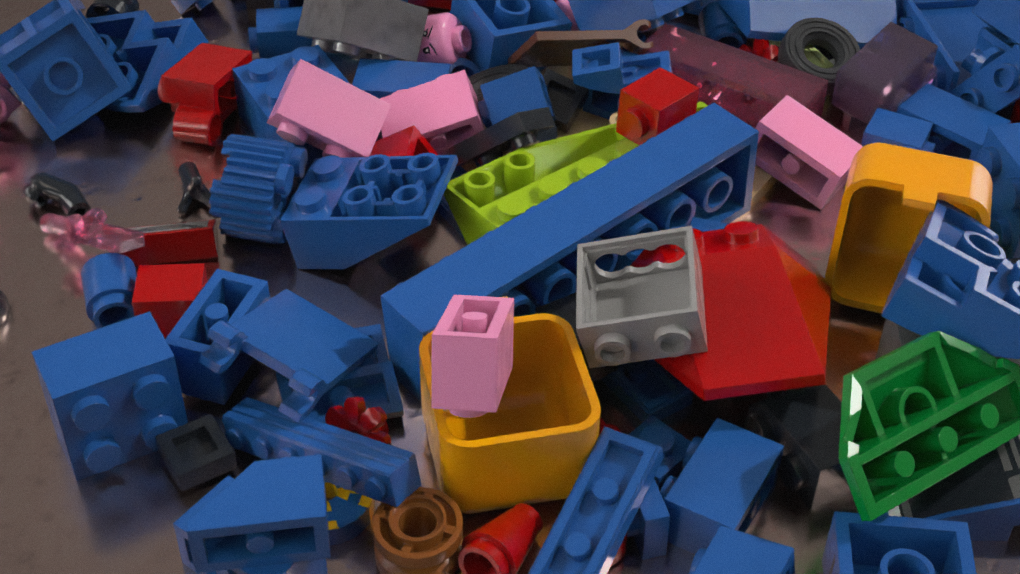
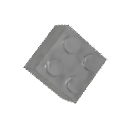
(365, 28)

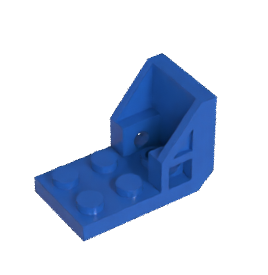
(60, 67)

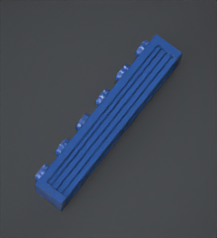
(347, 458)

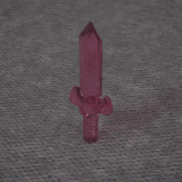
(90, 231)

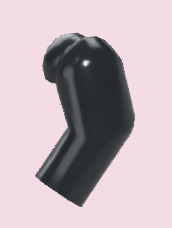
(45, 186)

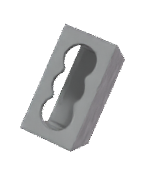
(640, 309)

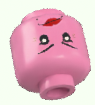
(444, 39)

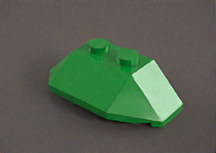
(922, 418)

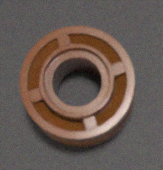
(418, 534)

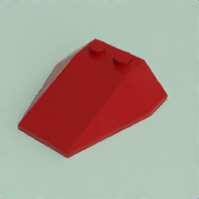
(761, 314)

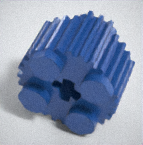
(256, 187)

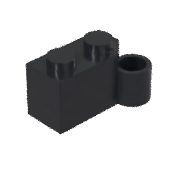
(809, 428)

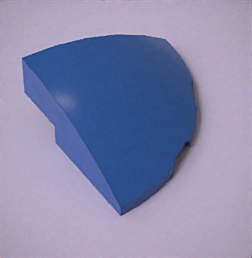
(145, 52)
(959, 284)

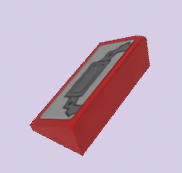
(176, 243)

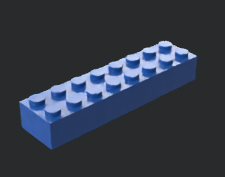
(685, 172)

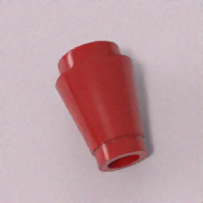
(501, 543)

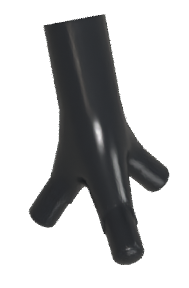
(193, 187)

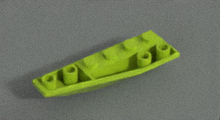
(528, 176)

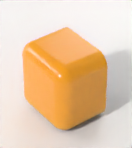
(884, 209)
(537, 435)

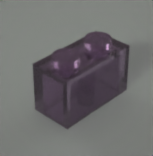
(884, 72)

